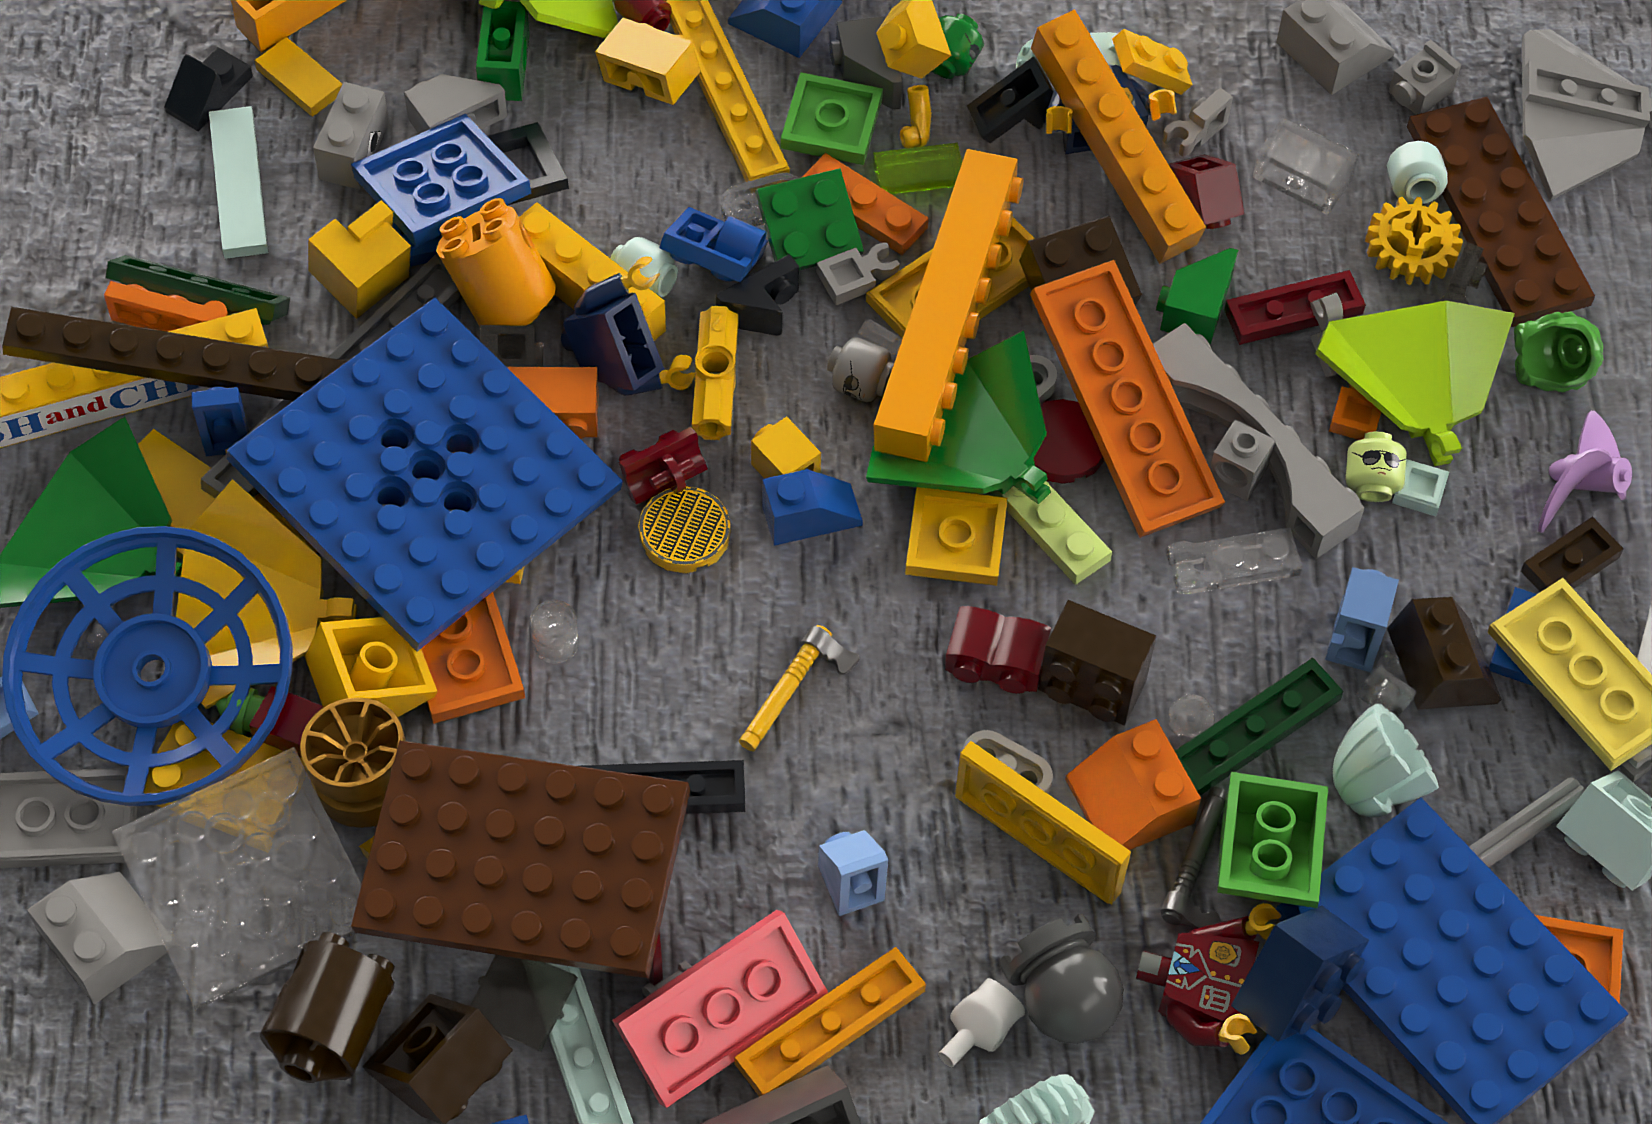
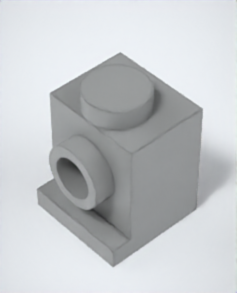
(1425, 78)

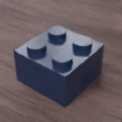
(1301, 973)

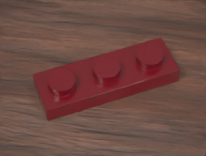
(1289, 307)

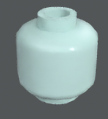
(1417, 171)
(662, 263)

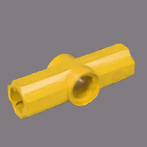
(715, 391)

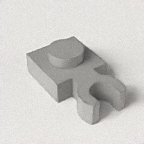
(852, 275)

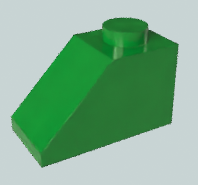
(1198, 294)

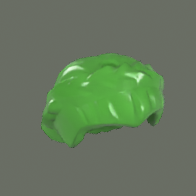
(1557, 352)

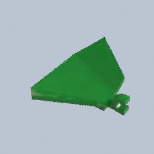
(987, 433)
(92, 494)

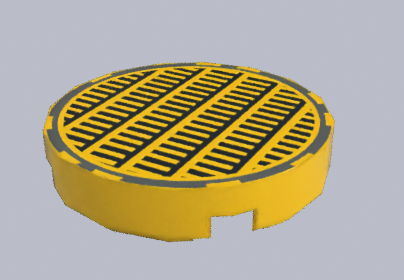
(684, 529)

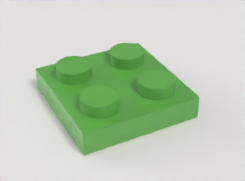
(831, 118)

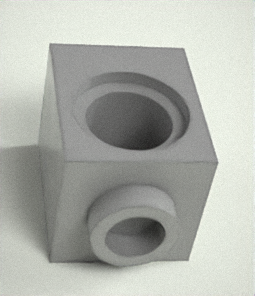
(1241, 459)

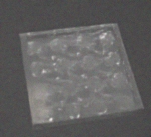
(241, 876)

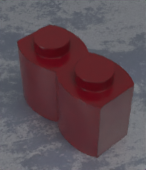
(997, 649)

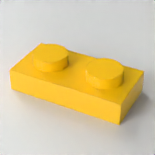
(1152, 61)

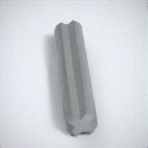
(1528, 822)

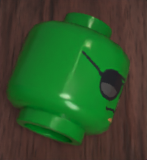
(964, 45)

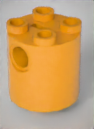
(496, 266)

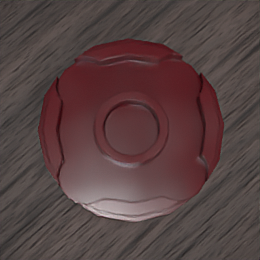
(1069, 445)

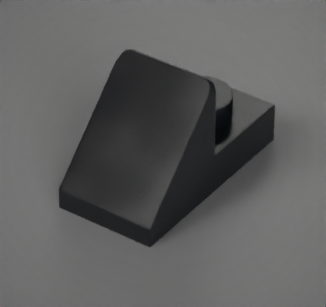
(205, 86)
(1016, 97)
(760, 294)

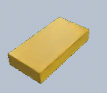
(298, 76)

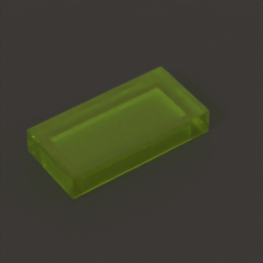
(917, 168)

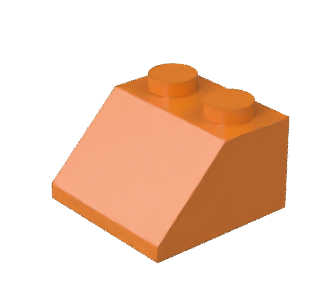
(1135, 787)

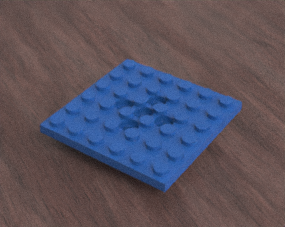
(423, 395)

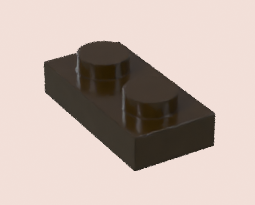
(1573, 556)

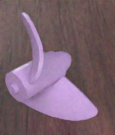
(1593, 468)

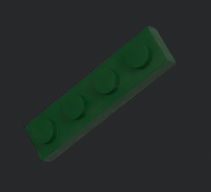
(197, 287)
(1258, 725)

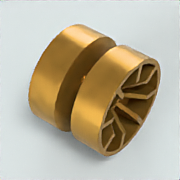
(351, 758)

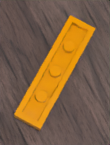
(830, 1023)

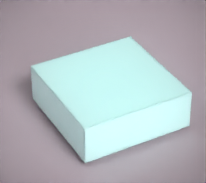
(1422, 488)

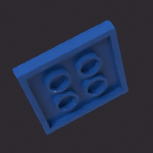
(440, 177)

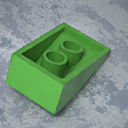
(1272, 840)

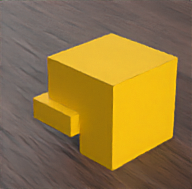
(360, 262)

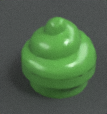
(246, 713)

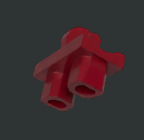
(662, 465)

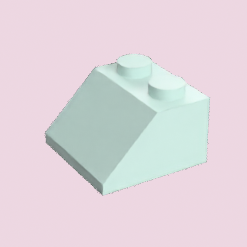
(1614, 828)

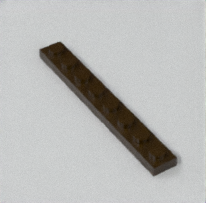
(163, 354)

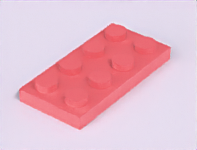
(720, 1008)

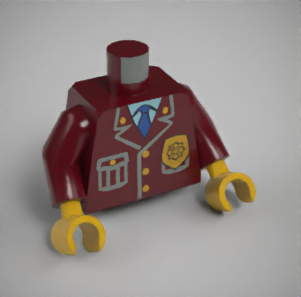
(1206, 977)

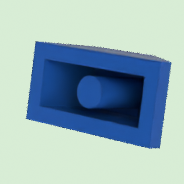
(808, 506)

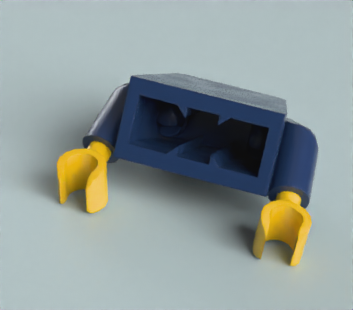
(1059, 117)
(615, 337)

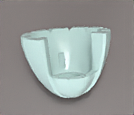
(1380, 765)

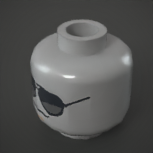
(860, 369)

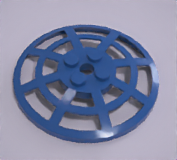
(130, 648)

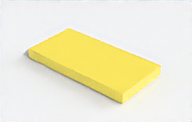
(1581, 671)

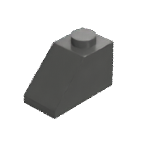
(862, 58)

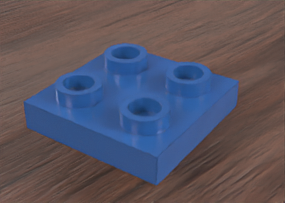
(723, 247)

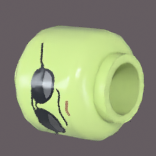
(1376, 467)

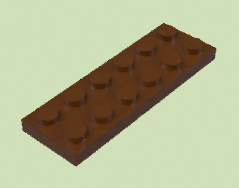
(1503, 212)

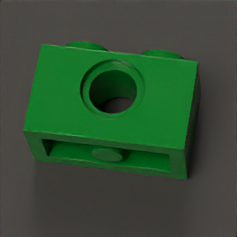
(504, 48)

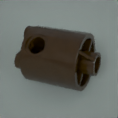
(327, 1010)

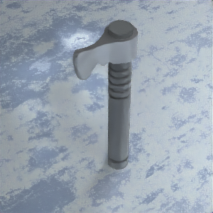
(1177, 905)

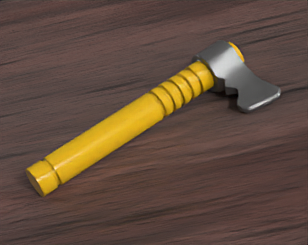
(814, 644)

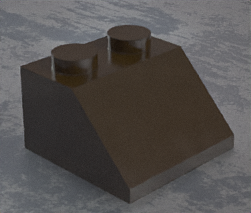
(1441, 655)
(439, 1058)

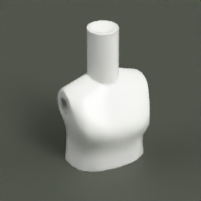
(982, 1020)

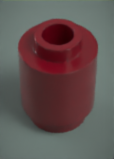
(651, 12)

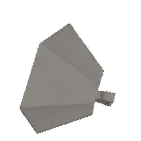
(1577, 113)

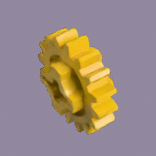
(1413, 240)

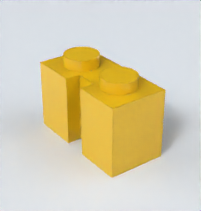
(648, 59)

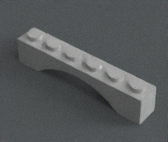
(1314, 501)

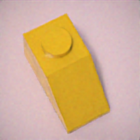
(913, 38)

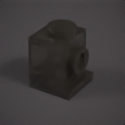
(513, 341)

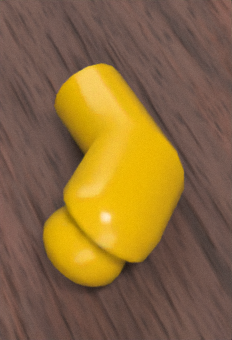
(920, 115)

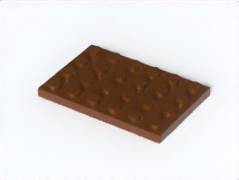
(522, 858)

